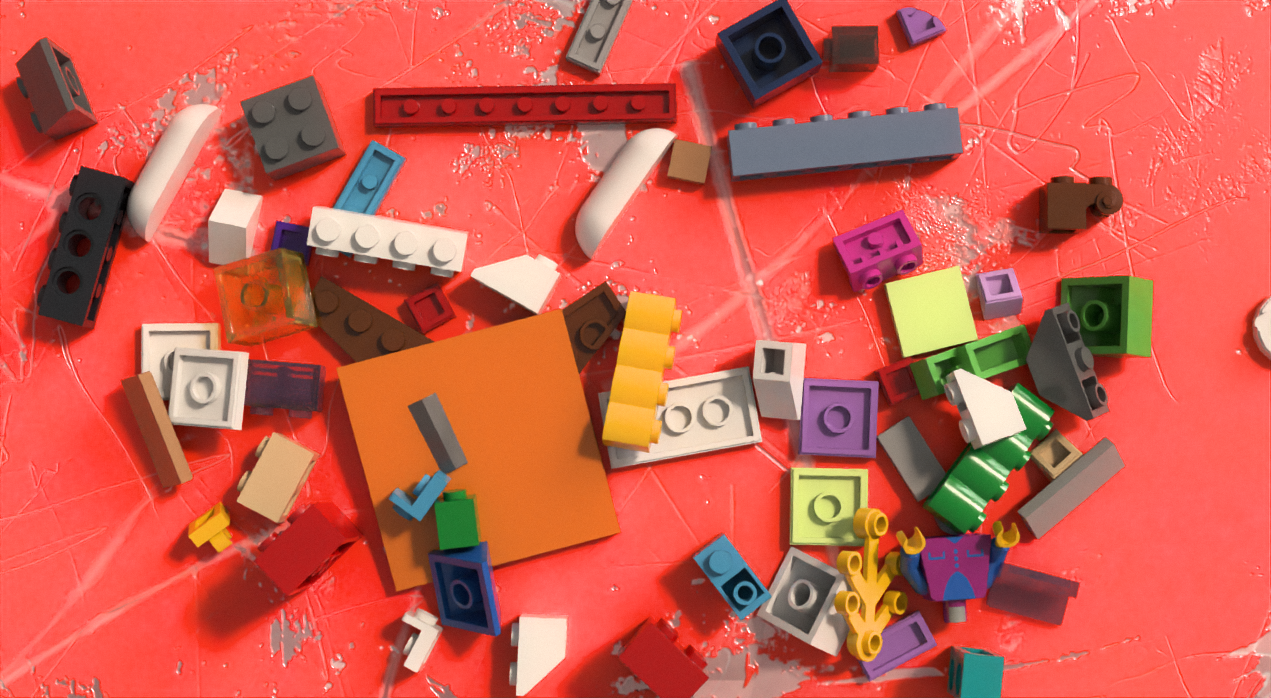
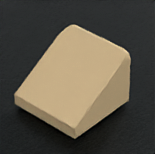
(1055, 455)

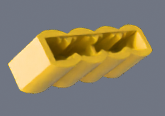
(640, 372)

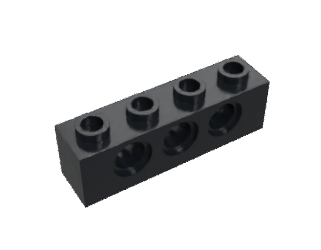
(95, 266)

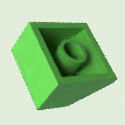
(1112, 313)

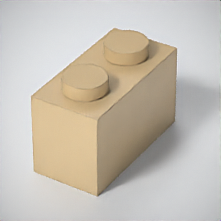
(276, 476)

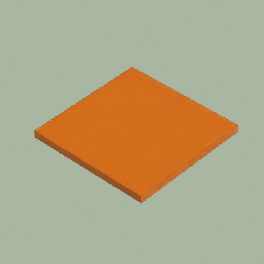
(519, 424)

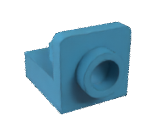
(427, 491)

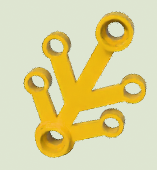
(865, 631)

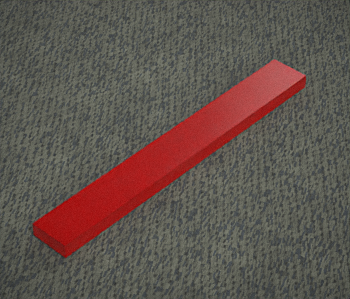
(524, 105)

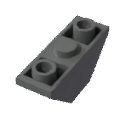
(1065, 366)

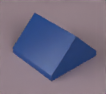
(466, 589)

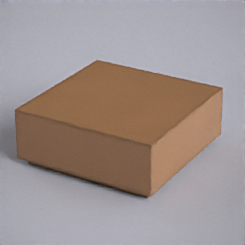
(689, 162)

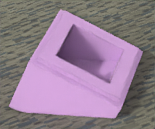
(999, 293)

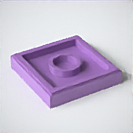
(838, 418)

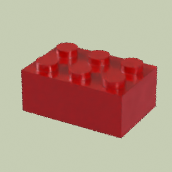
(307, 547)

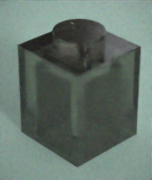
(851, 49)

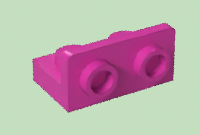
(879, 251)

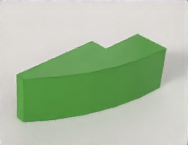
(982, 358)

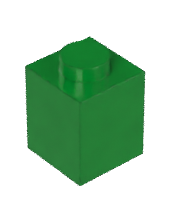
(457, 520)

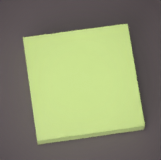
(930, 311)
(825, 505)

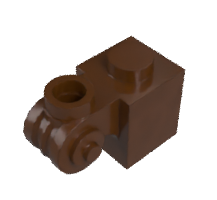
(1065, 203)

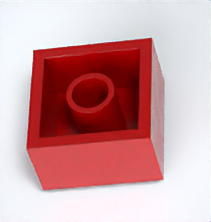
(663, 662)

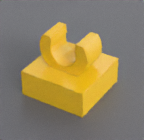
(212, 527)

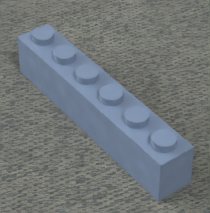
(844, 143)

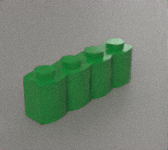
(982, 472)

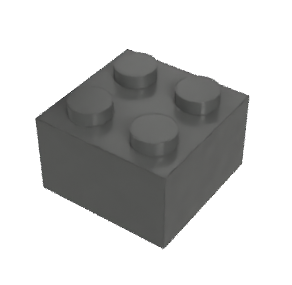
(293, 128)

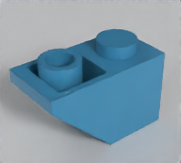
(731, 576)

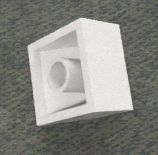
(805, 600)

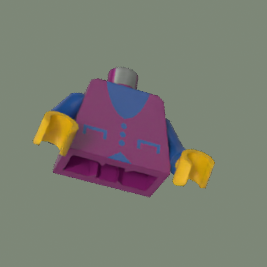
(954, 566)

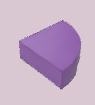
(919, 25)

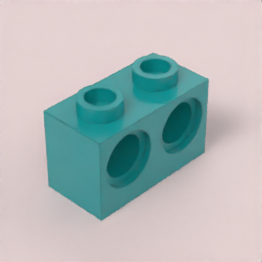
(975, 673)

